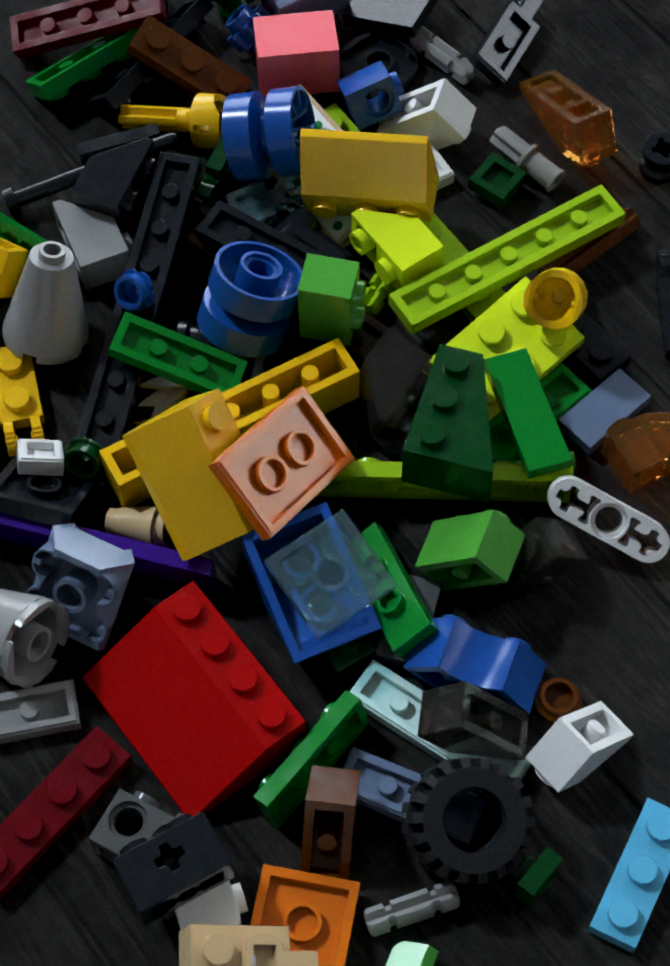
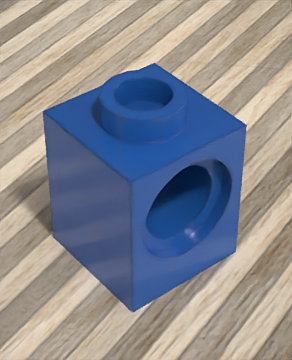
(358, 85)

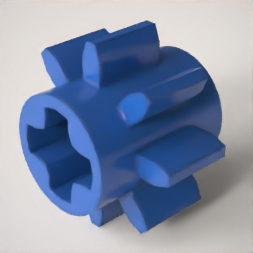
(241, 26)

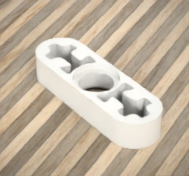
(631, 545)

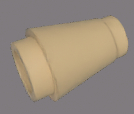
(139, 524)

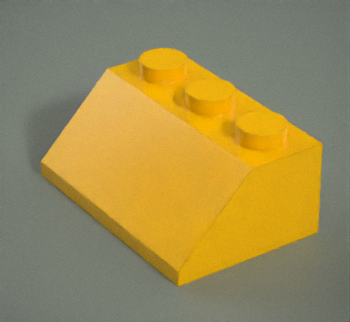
(367, 173)
(174, 462)

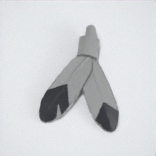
(165, 397)

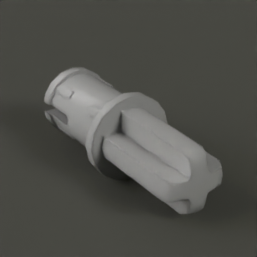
(527, 158)

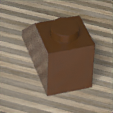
(330, 821)

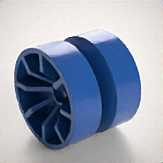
(265, 132)
(249, 299)

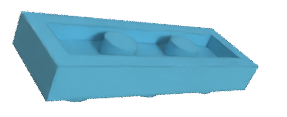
(636, 880)

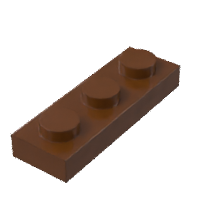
(184, 61)

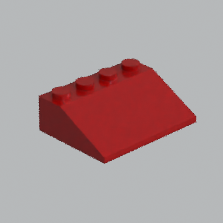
(194, 702)

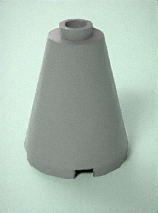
(47, 308)
(29, 636)

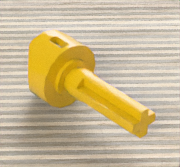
(200, 120)
(555, 298)

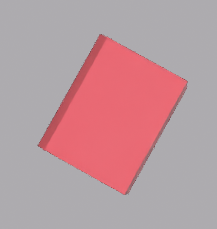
(297, 51)

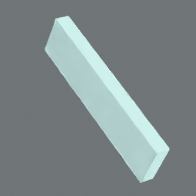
(398, 706)

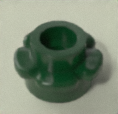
(83, 458)

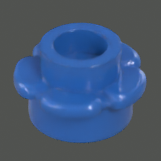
(134, 290)

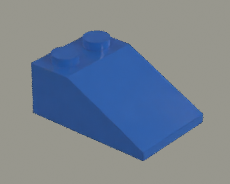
(291, 627)

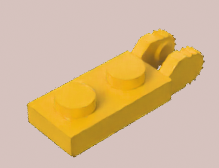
(19, 398)

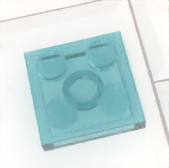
(330, 574)

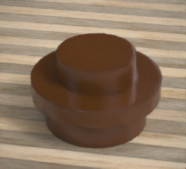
(556, 699)

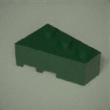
(451, 429)

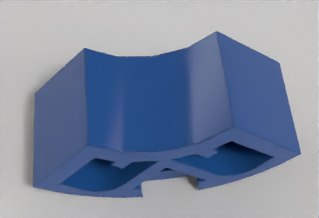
(491, 663)

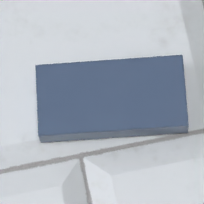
(593, 415)

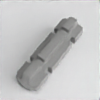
(443, 56)
(411, 908)

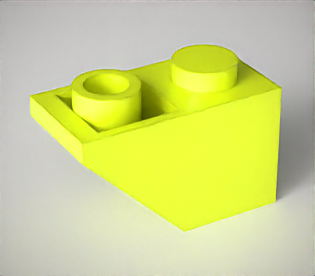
(396, 245)

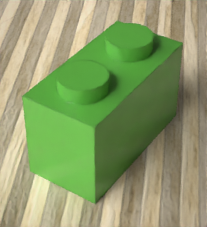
(330, 299)
(470, 550)

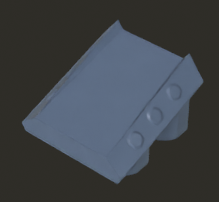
(85, 578)

